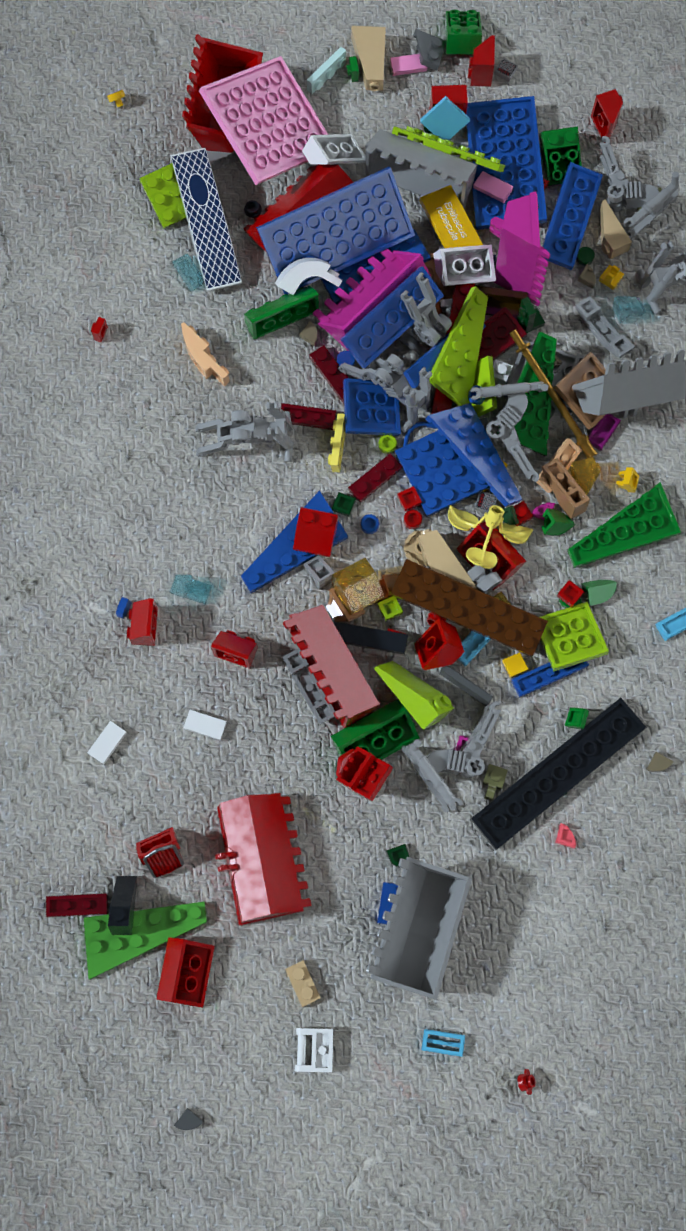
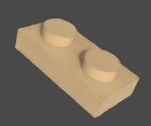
(302, 983)

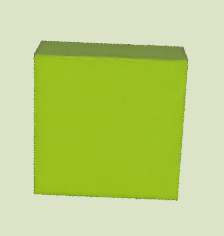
(390, 608)

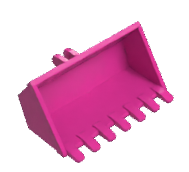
(520, 249)
(369, 292)

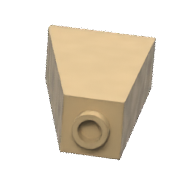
(370, 53)
(441, 558)

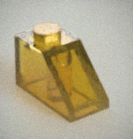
(585, 473)

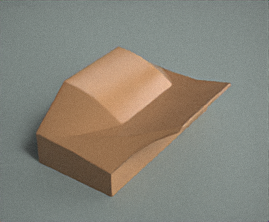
(338, 609)

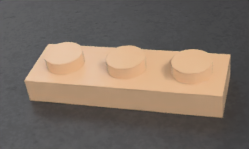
(566, 455)

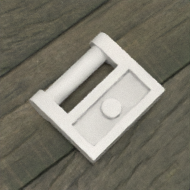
(321, 1050)

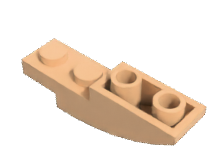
(200, 355)

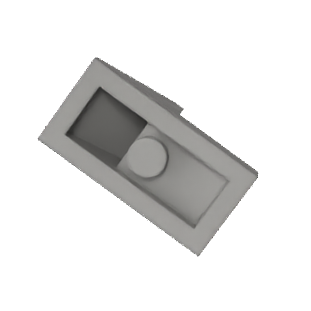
(319, 571)

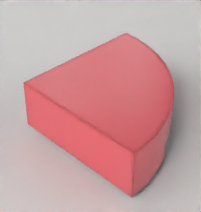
(565, 837)

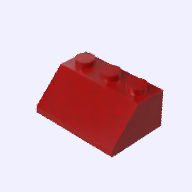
(508, 558)
(185, 972)

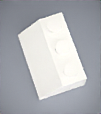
(333, 149)
(465, 265)

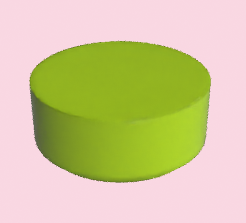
(387, 444)

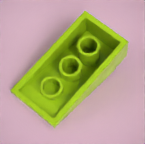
(419, 698)

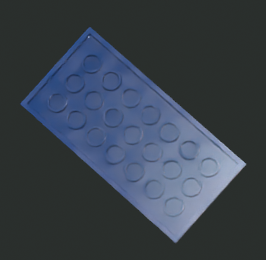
(510, 133)
(340, 226)

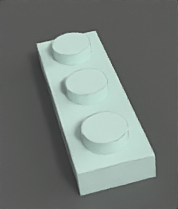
(326, 70)

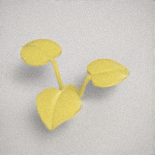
(465, 521)

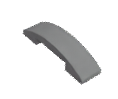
(602, 329)
(307, 685)

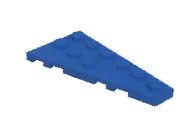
(475, 448)
(279, 555)

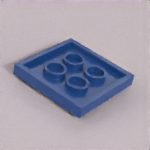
(370, 409)

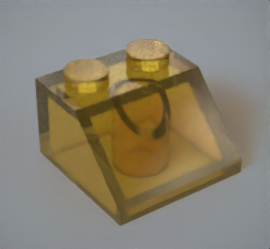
(357, 586)

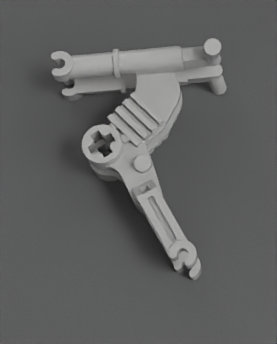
(635, 193)
(664, 276)
(426, 319)
(391, 377)
(510, 416)
(249, 429)
(453, 760)

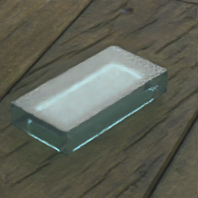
(188, 272)

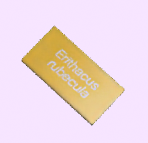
(449, 219)

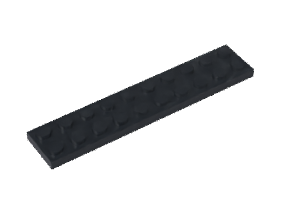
(558, 773)

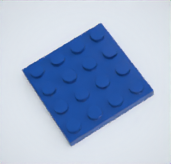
(438, 473)

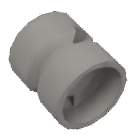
(485, 578)

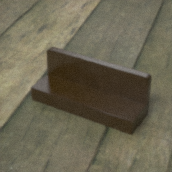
(502, 298)

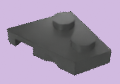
(429, 48)

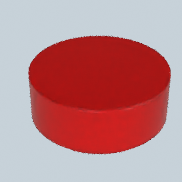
(412, 519)

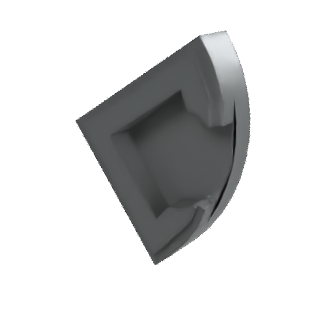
(188, 1121)

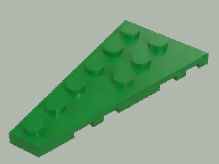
(534, 425)
(635, 526)

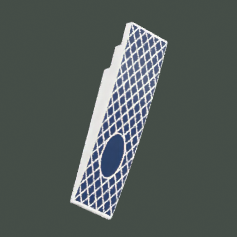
(206, 219)

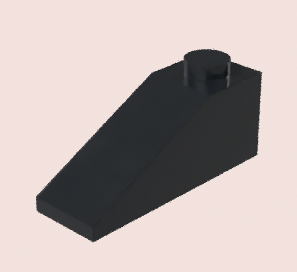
(122, 906)

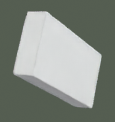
(205, 725)
(107, 742)

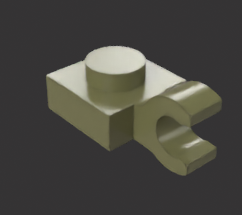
(494, 779)

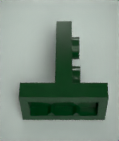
(528, 317)

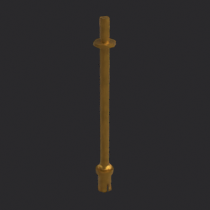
(582, 439)

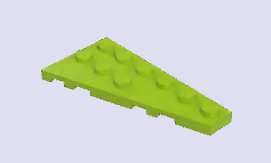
(446, 146)
(458, 359)

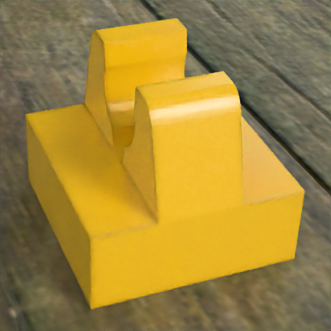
(611, 276)
(630, 479)

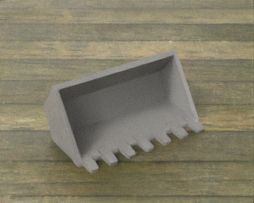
(419, 166)
(634, 388)
(420, 928)

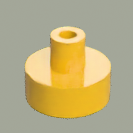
(117, 98)

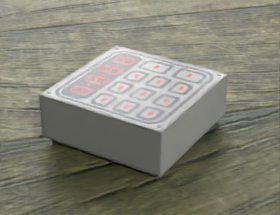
(506, 69)
(484, 502)

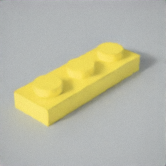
(337, 443)

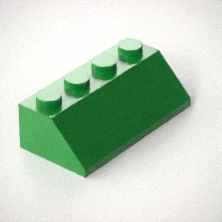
(282, 312)
(379, 732)

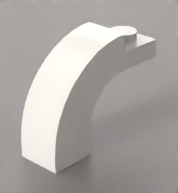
(303, 268)

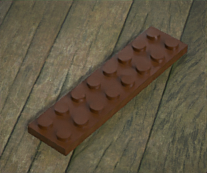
(469, 608)

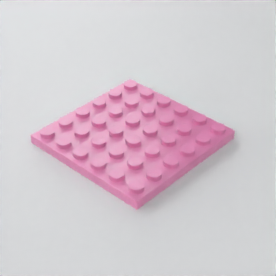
(264, 118)

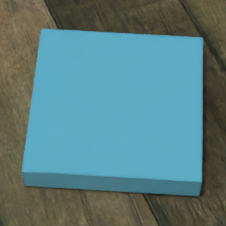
(445, 119)

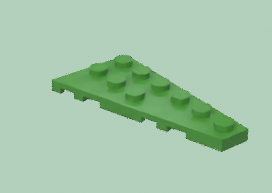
(150, 930)

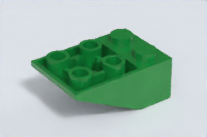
(462, 31)
(558, 150)

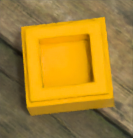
(515, 665)

